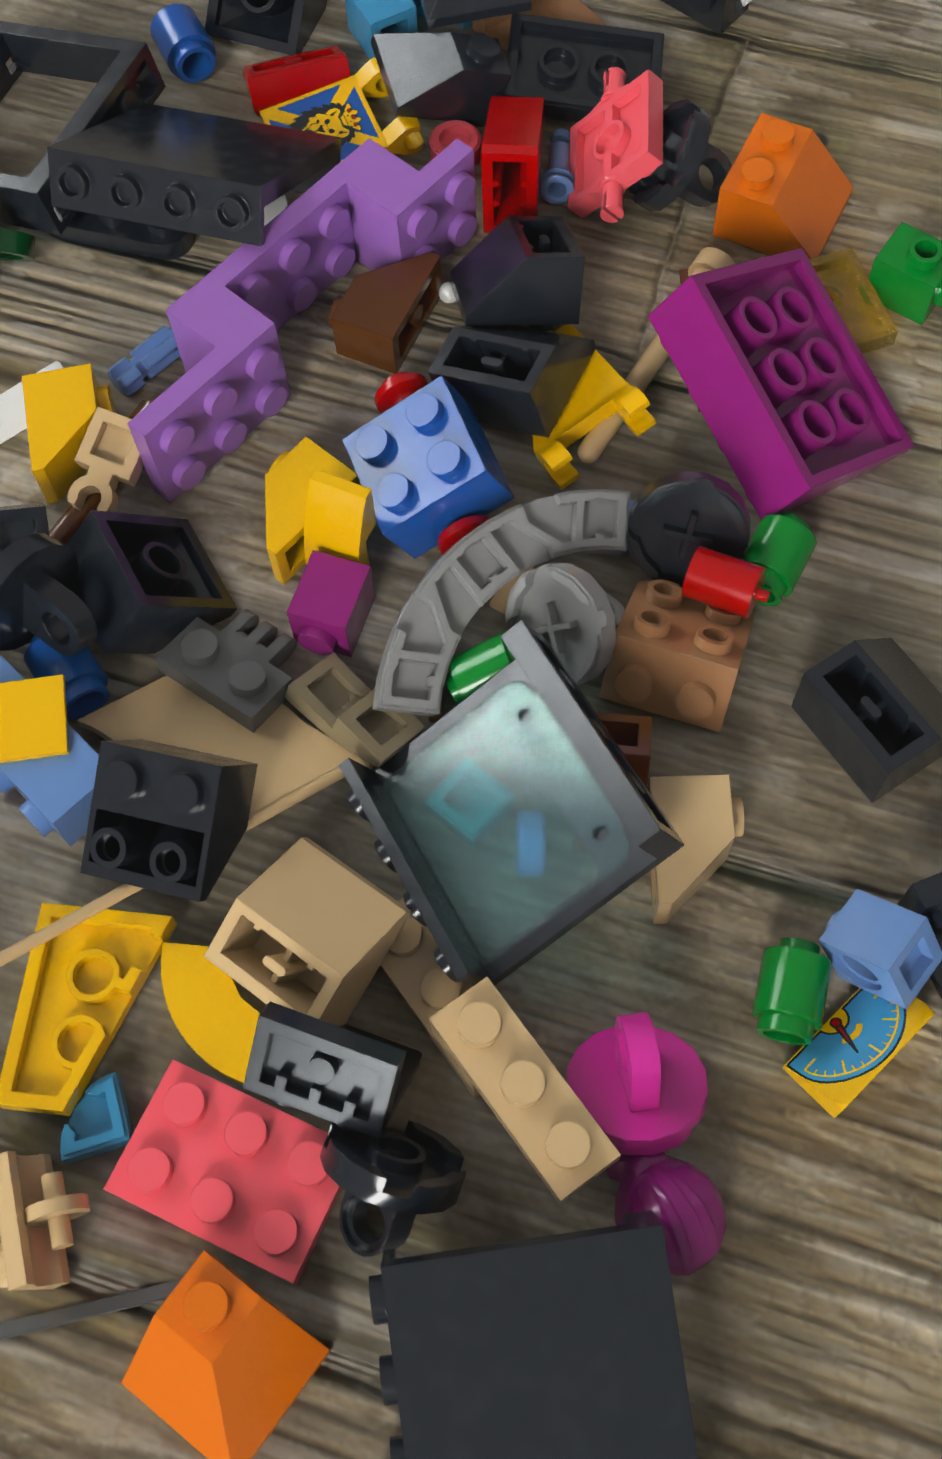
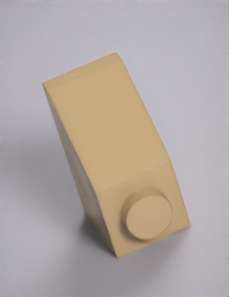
(706, 823)

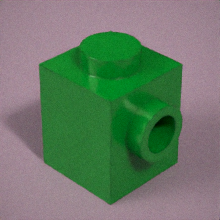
(909, 273)

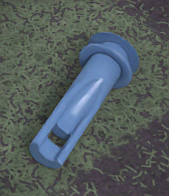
(557, 180)

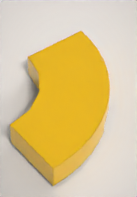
(208, 1009)

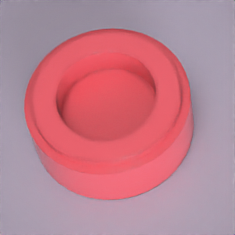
(451, 130)

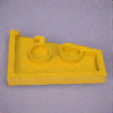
(74, 1004)

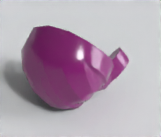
(682, 1201)

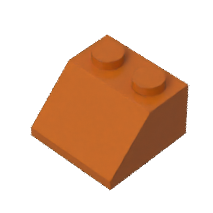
(781, 191)

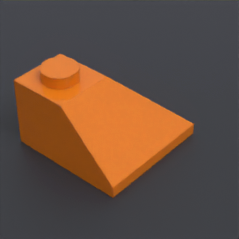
(222, 1362)

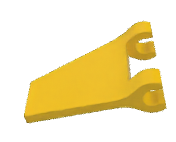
(595, 398)

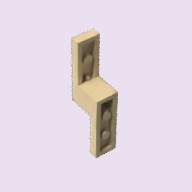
(501, 1063)

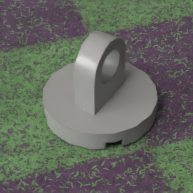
(570, 613)

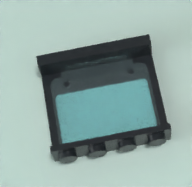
(511, 816)

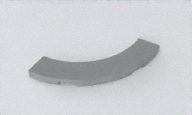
(473, 571)

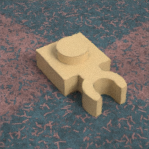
(109, 457)

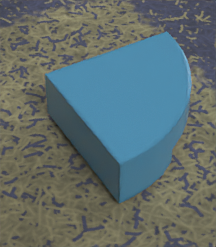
(98, 1121)

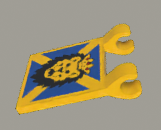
(345, 113)

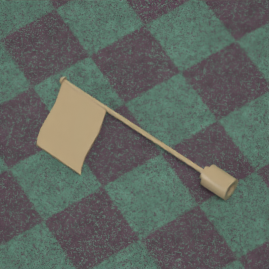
(289, 753)

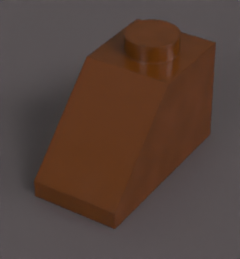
(386, 311)

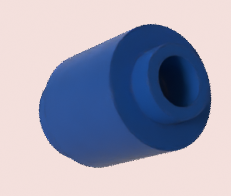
(183, 43)
(83, 676)

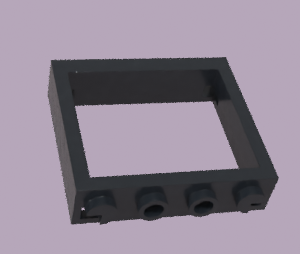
(124, 81)

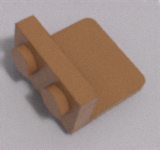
(676, 655)

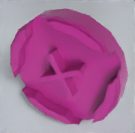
(640, 1085)

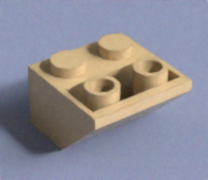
(308, 934)

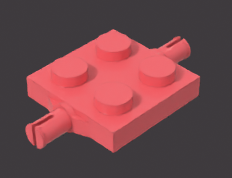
(616, 144)

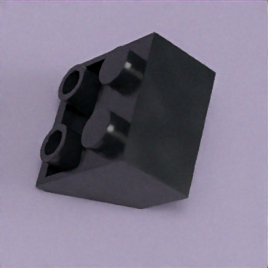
(522, 275)
(513, 373)
(873, 713)
(166, 816)

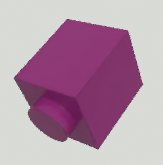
(331, 604)

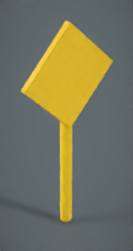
(33, 719)

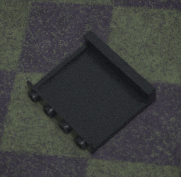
(187, 170)
(537, 1348)

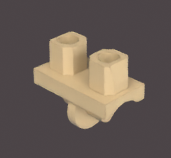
(35, 1222)

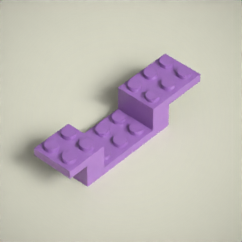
(228, 322)

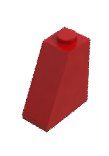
(511, 158)

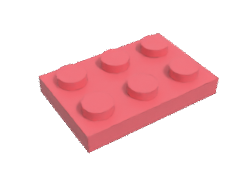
(229, 1171)

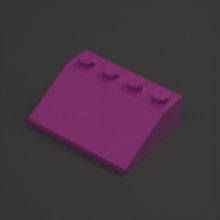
(778, 379)

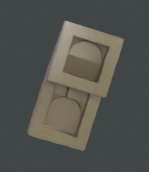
(342, 709)

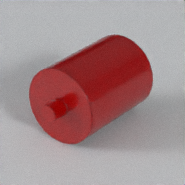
(724, 582)

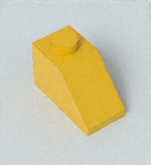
(57, 418)
(286, 499)

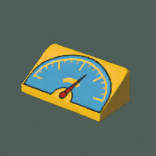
(854, 1048)

